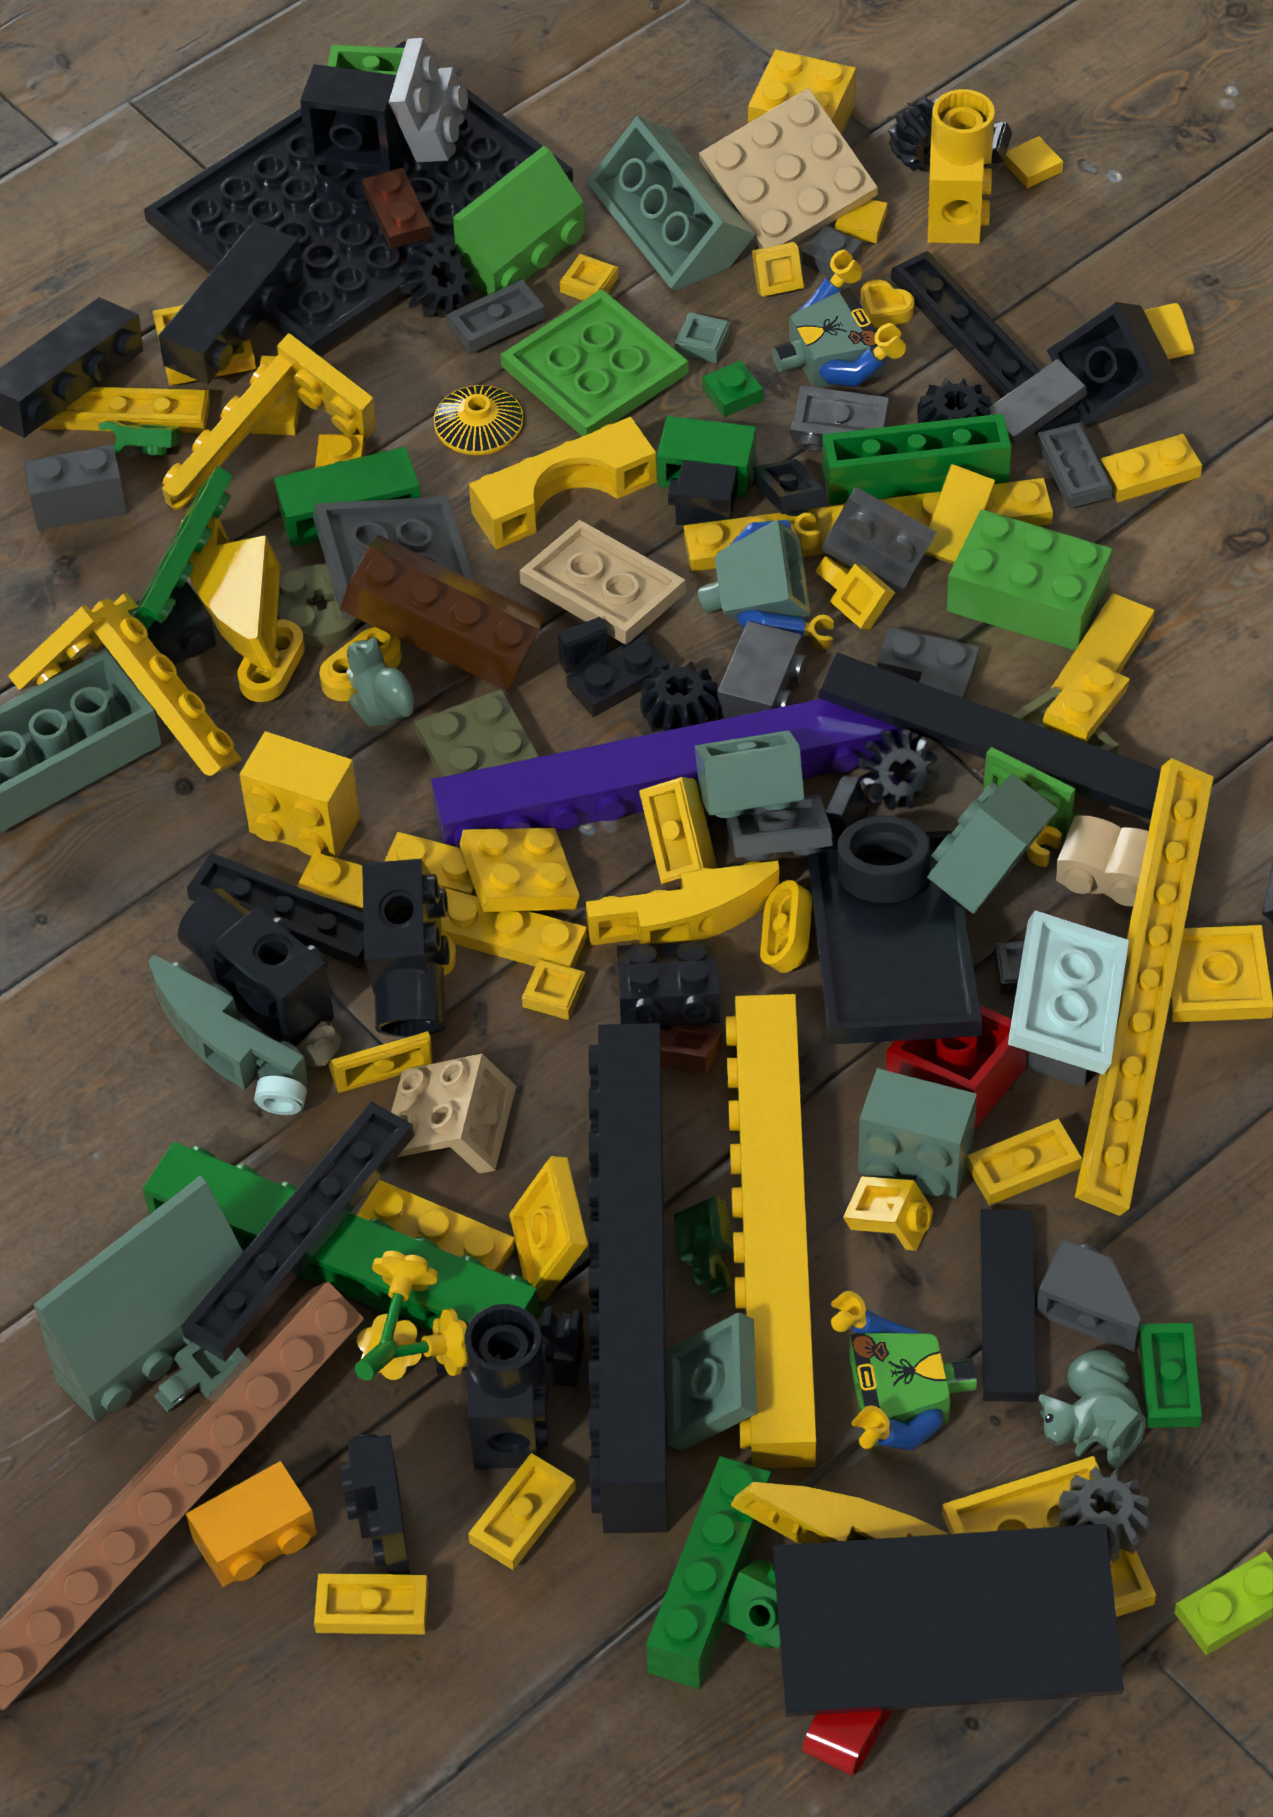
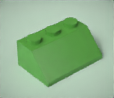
(519, 224)

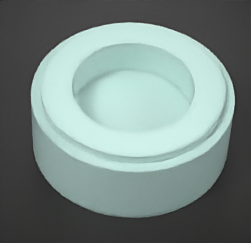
(280, 1095)

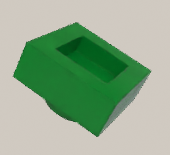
(732, 388)

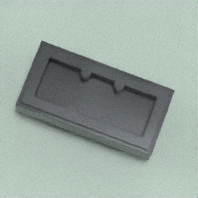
(1074, 465)

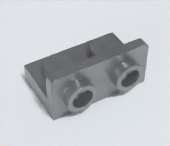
(879, 538)

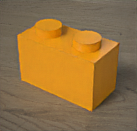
(252, 1524)

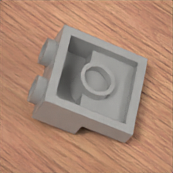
(427, 103)

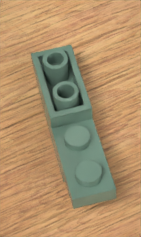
(210, 1026)

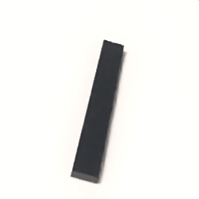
(978, 728)

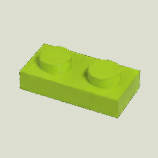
(1229, 1604)

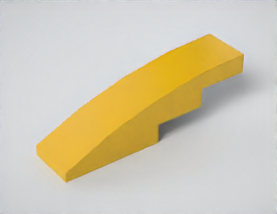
(825, 1516)

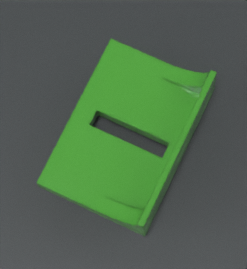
(1060, 795)

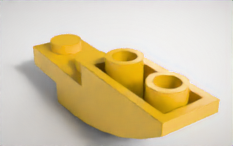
(702, 908)

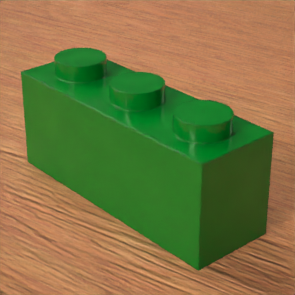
(359, 479)

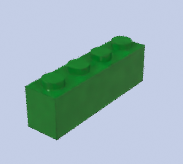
(913, 456)
(704, 1577)

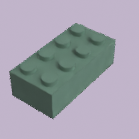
(70, 736)

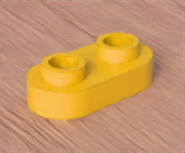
(285, 662)
(336, 684)
(786, 927)

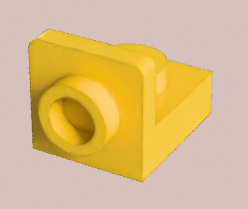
(890, 1207)

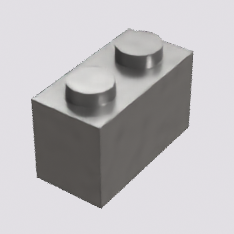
(761, 671)

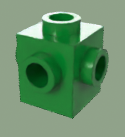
(754, 1605)

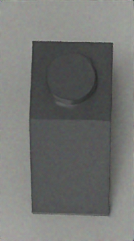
(1089, 1296)

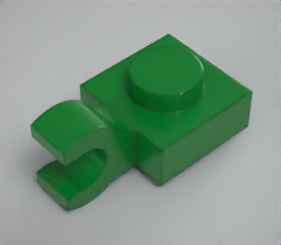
(150, 438)

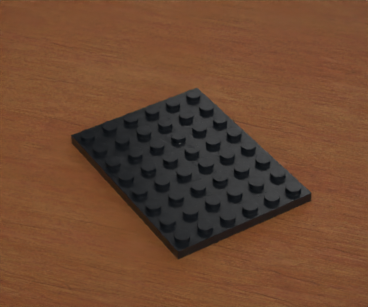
(344, 254)

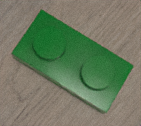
(1170, 1375)

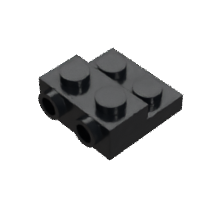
(669, 983)
(375, 1500)

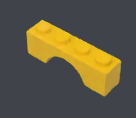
(609, 460)

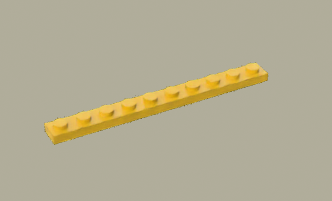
(1149, 974)

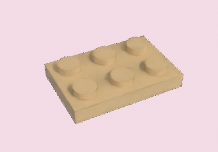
(603, 579)

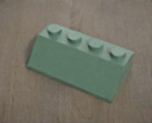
(669, 205)

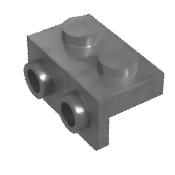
(834, 411)

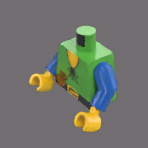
(898, 1377)

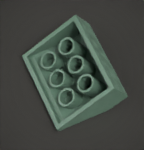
(125, 1308)

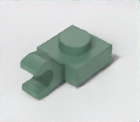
(199, 1371)

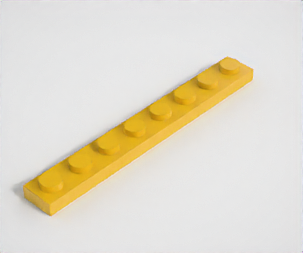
(1018, 500)

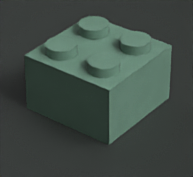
(989, 841)
(916, 1132)

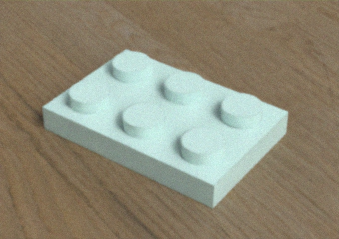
(1068, 992)

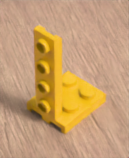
(316, 385)
(153, 674)

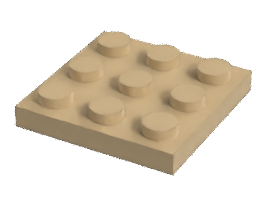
(788, 172)

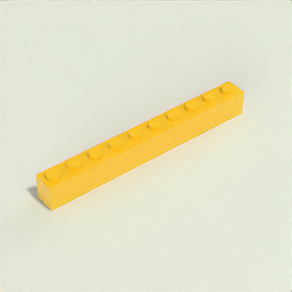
(773, 1228)

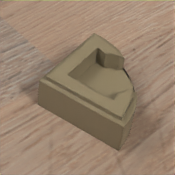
(320, 1044)

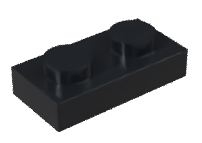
(789, 487)
(616, 675)

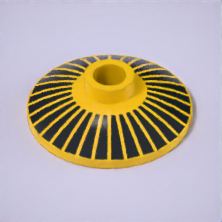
(478, 420)

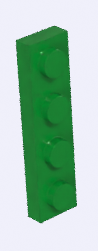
(190, 537)

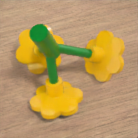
(392, 1343)

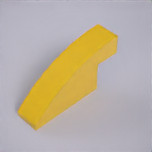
(240, 591)

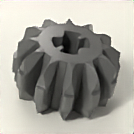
(1109, 1503)

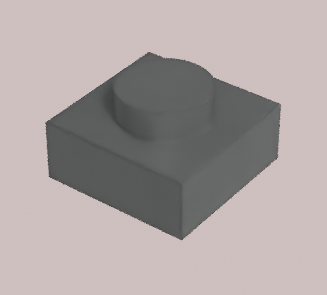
(825, 245)

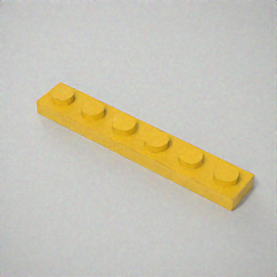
(506, 934)

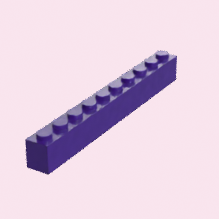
(607, 777)

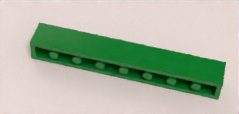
(349, 1253)

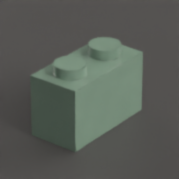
(749, 774)

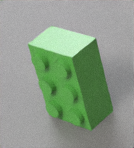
(1029, 579)

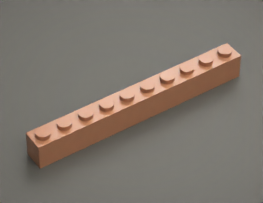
(169, 1485)

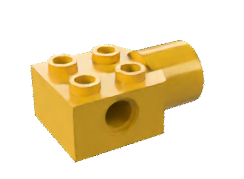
(957, 176)

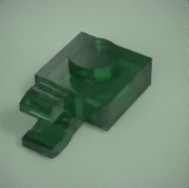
(701, 1236)

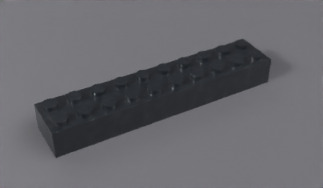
(627, 1281)

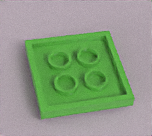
(594, 363)

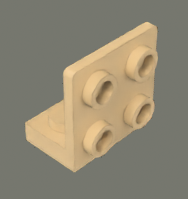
(458, 1107)

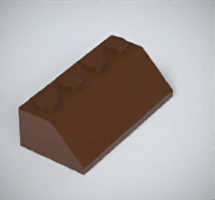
(441, 612)

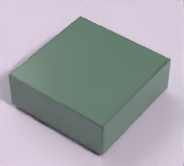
(703, 337)

